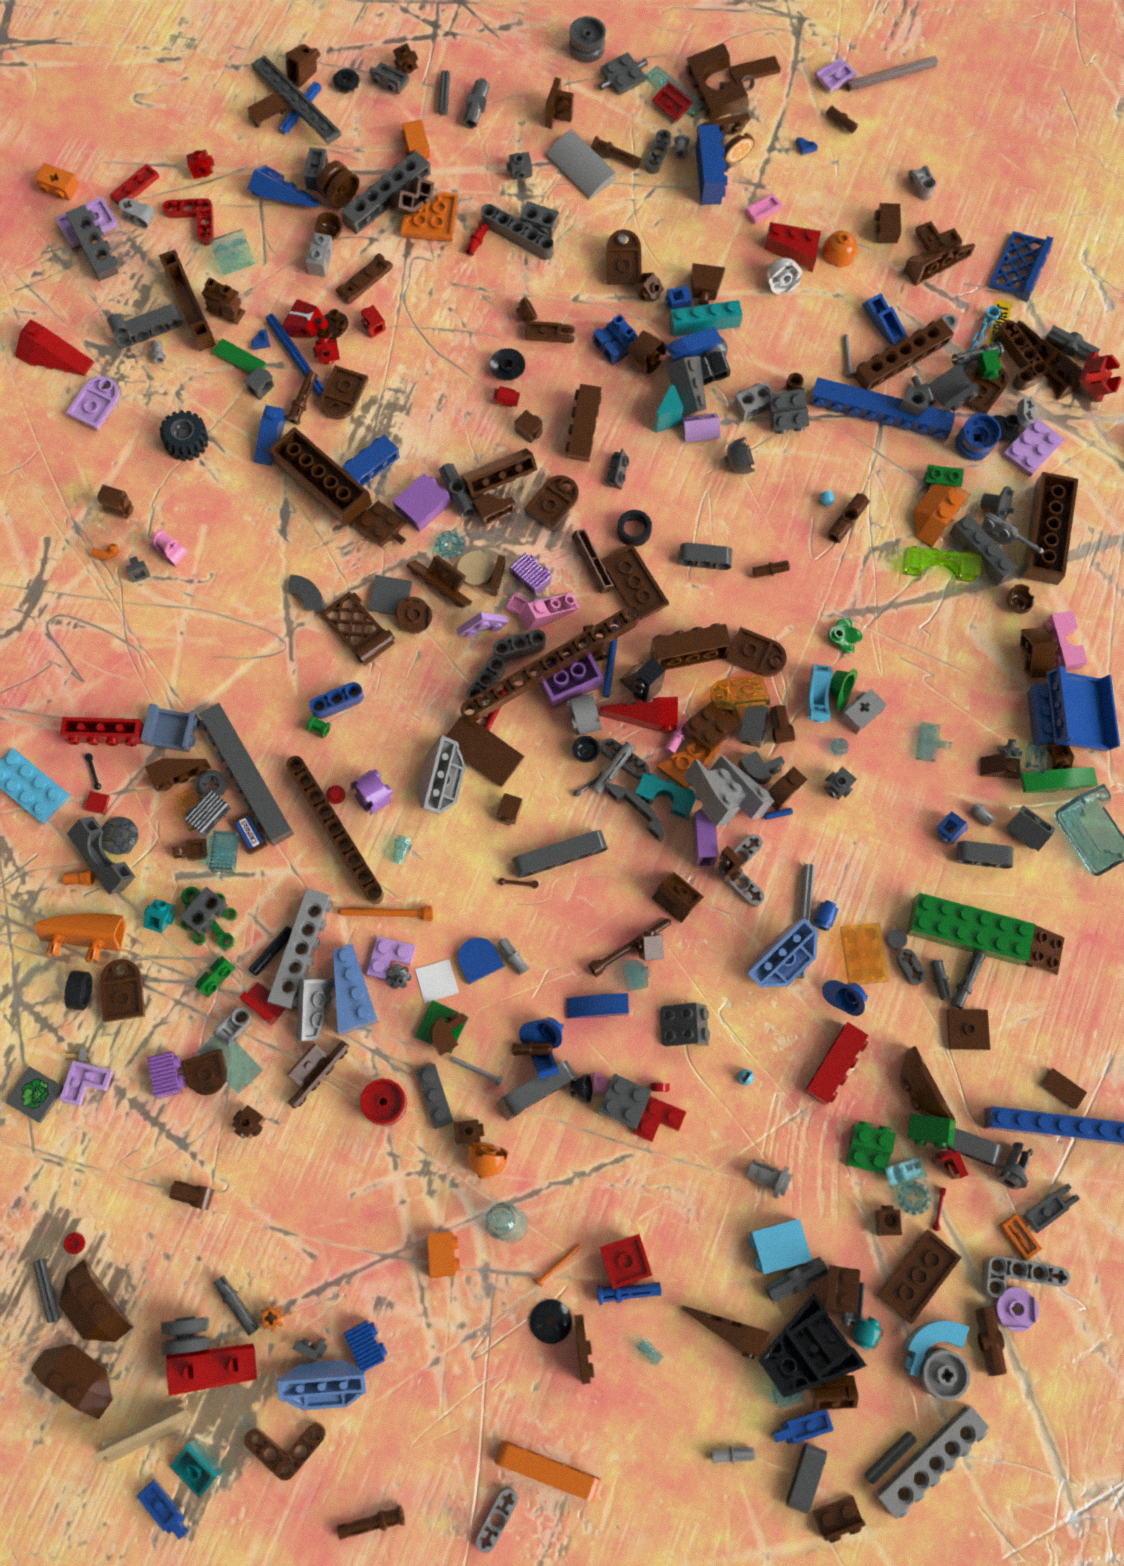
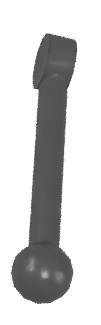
(577, 793)

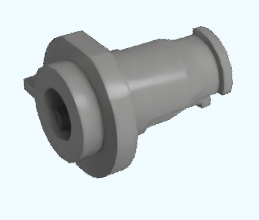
(770, 1177)

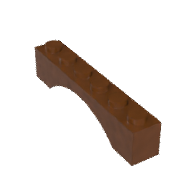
(187, 300)

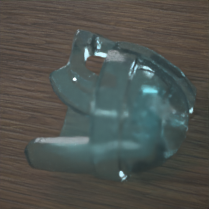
(512, 1223)

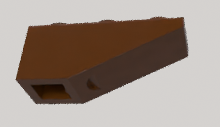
(173, 770)

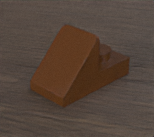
(1000, 766)

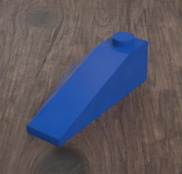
(271, 185)

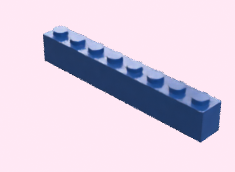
(880, 408)
(1054, 1125)

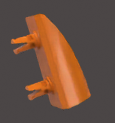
(82, 929)

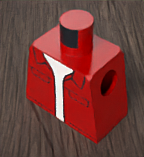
(304, 320)

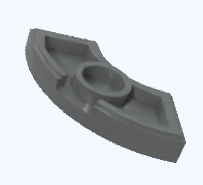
(308, 592)

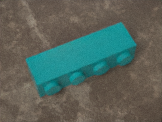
(703, 317)

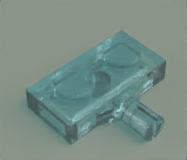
(930, 742)

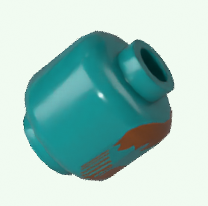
(867, 1333)

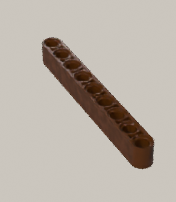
(331, 821)

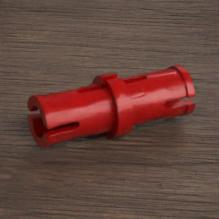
(476, 239)

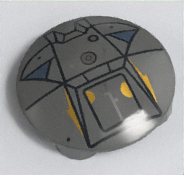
(119, 835)

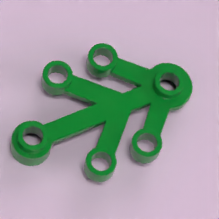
(216, 928)

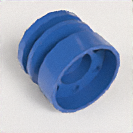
(983, 430)

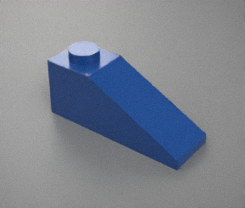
(694, 344)
(269, 433)

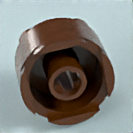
(646, 352)

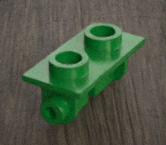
(944, 475)
(220, 971)

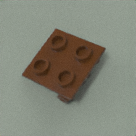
(1046, 950)

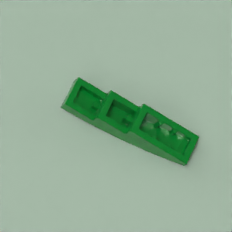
(1058, 780)

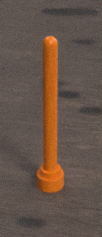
(424, 912)

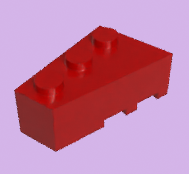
(793, 243)

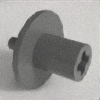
(999, 503)

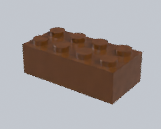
(691, 647)

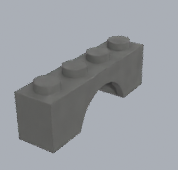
(996, 562)
(87, 838)

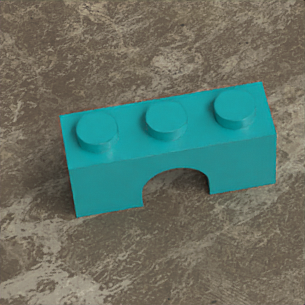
(652, 787)

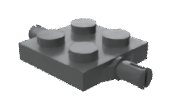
(623, 73)

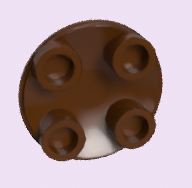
(336, 325)

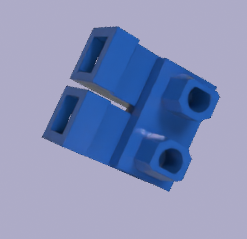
(614, 339)

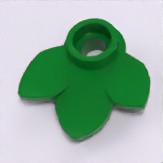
(846, 635)

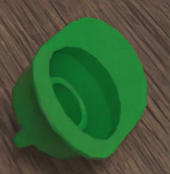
(842, 685)

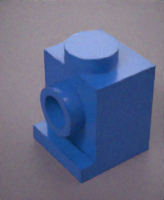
(678, 298)
(951, 822)

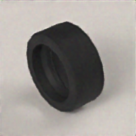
(634, 515)
(78, 990)

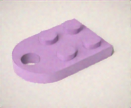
(93, 403)

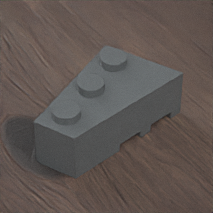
(688, 381)

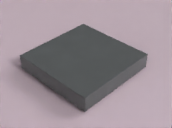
(388, 593)

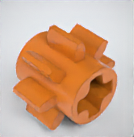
(266, 1313)

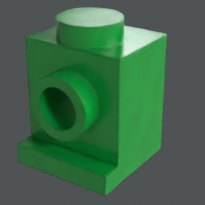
(989, 364)

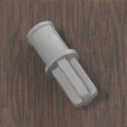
(513, 956)
(732, 1454)

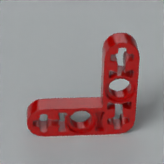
(201, 214)

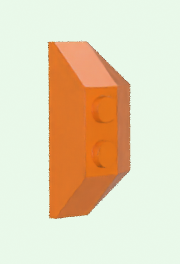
(937, 511)

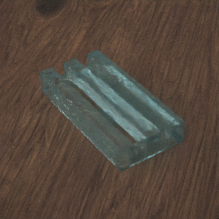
(1043, 762)

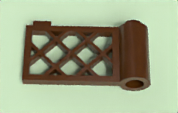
(373, 643)

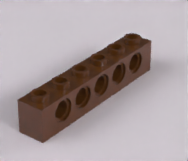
(940, 337)

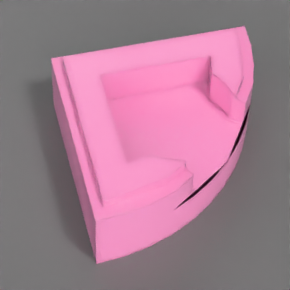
(600, 1084)

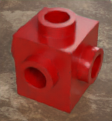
(200, 163)
(326, 344)

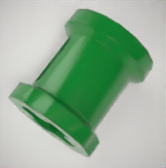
(318, 726)

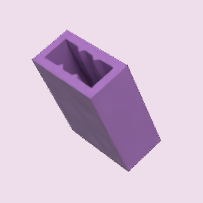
(422, 502)
(704, 840)

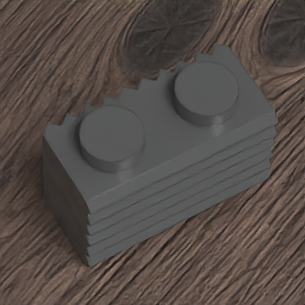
(206, 813)

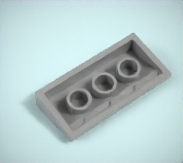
(581, 164)

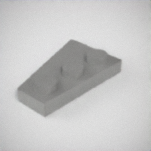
(311, 1007)

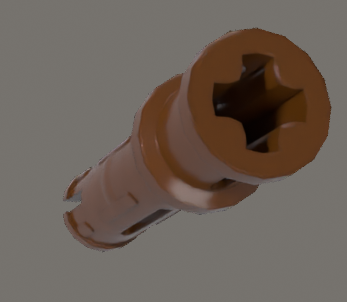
(609, 150)
(298, 405)
(381, 1521)

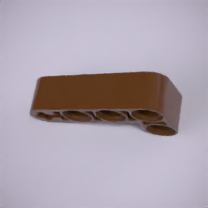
(1023, 355)

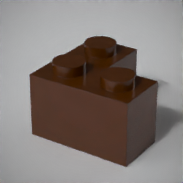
(1039, 651)

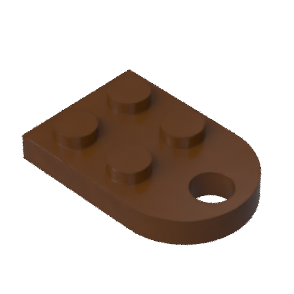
(731, 124)
(623, 260)
(988, 390)
(344, 391)
(552, 502)
(755, 653)
(711, 726)
(122, 994)
(584, 1350)

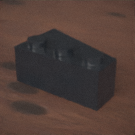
(644, 680)

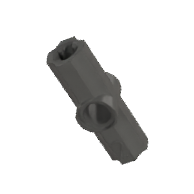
(476, 103)
(1070, 343)
(453, 481)
(796, 1279)

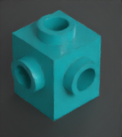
(158, 916)

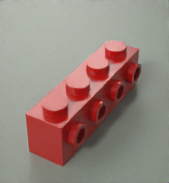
(101, 730)

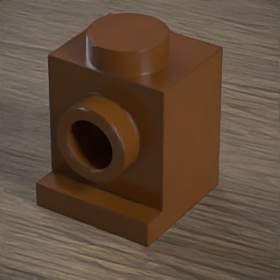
(460, 1135)

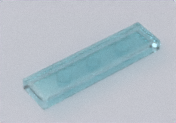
(659, 79)

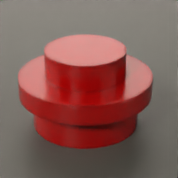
(335, 794)
(74, 1243)

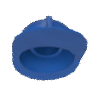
(846, 997)
(542, 1030)

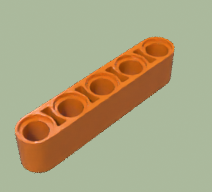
(547, 1470)

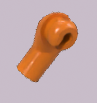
(107, 554)

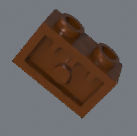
(731, 862)
(838, 1519)

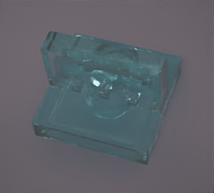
(232, 252)

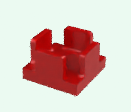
(1097, 376)
(625, 1261)

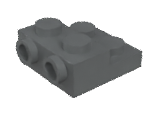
(788, 410)

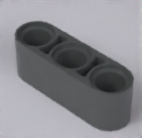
(705, 556)
(524, 638)
(487, 673)
(985, 854)
(976, 1148)
(806, 1478)

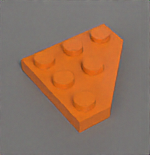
(433, 219)

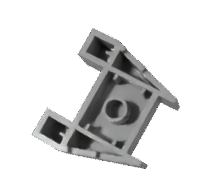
(725, 789)

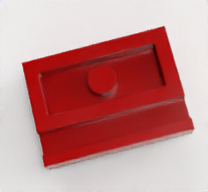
(672, 101)

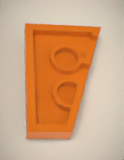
(680, 762)

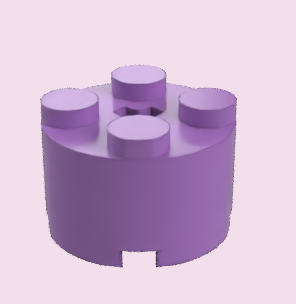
(371, 791)

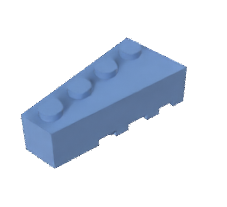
(352, 994)

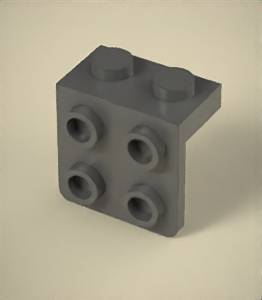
(954, 389)
(685, 1025)

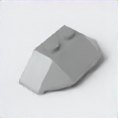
(441, 776)

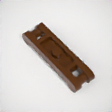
(364, 278)

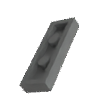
(434, 1096)

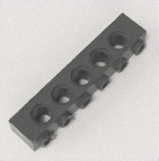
(378, 196)

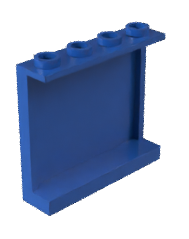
(1082, 710)

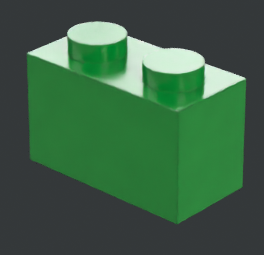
(931, 1130)

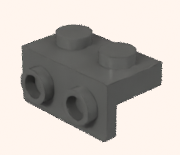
(389, 77)

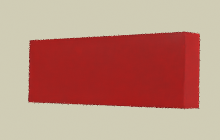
(135, 184)

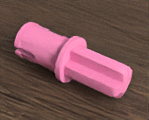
(676, 739)

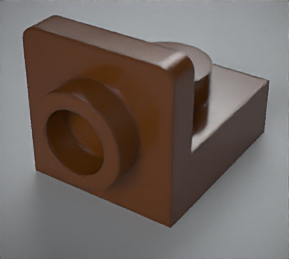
(1061, 756)

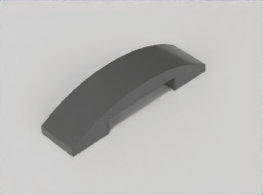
(619, 793)

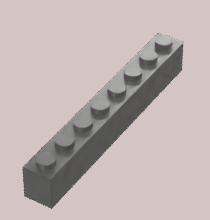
(245, 772)

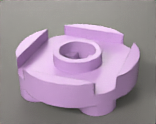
(1007, 1317)

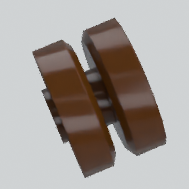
(337, 184)

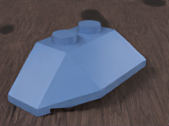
(786, 956)
(322, 1385)

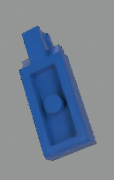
(804, 1427)
(163, 1509)

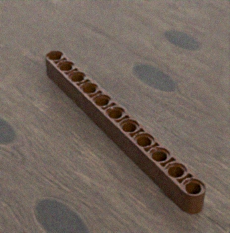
(545, 671)

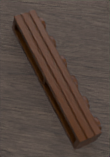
(592, 561)

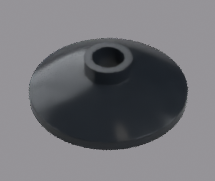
(505, 358)
(550, 1309)

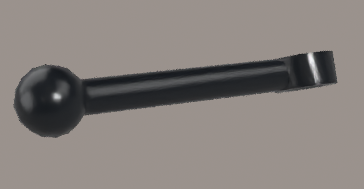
(89, 758)

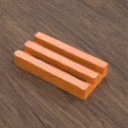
(1008, 1222)

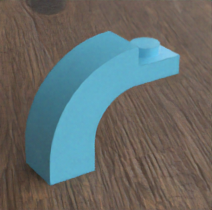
(818, 693)
(929, 1334)

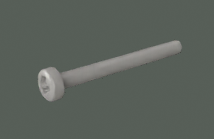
(850, 373)
(498, 1079)

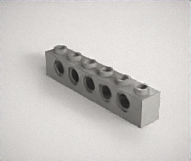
(311, 900)
(919, 1462)

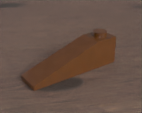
(931, 263)
(739, 1335)

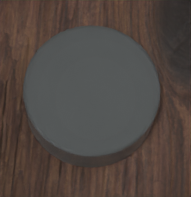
(896, 939)

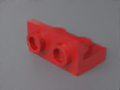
(954, 1164)

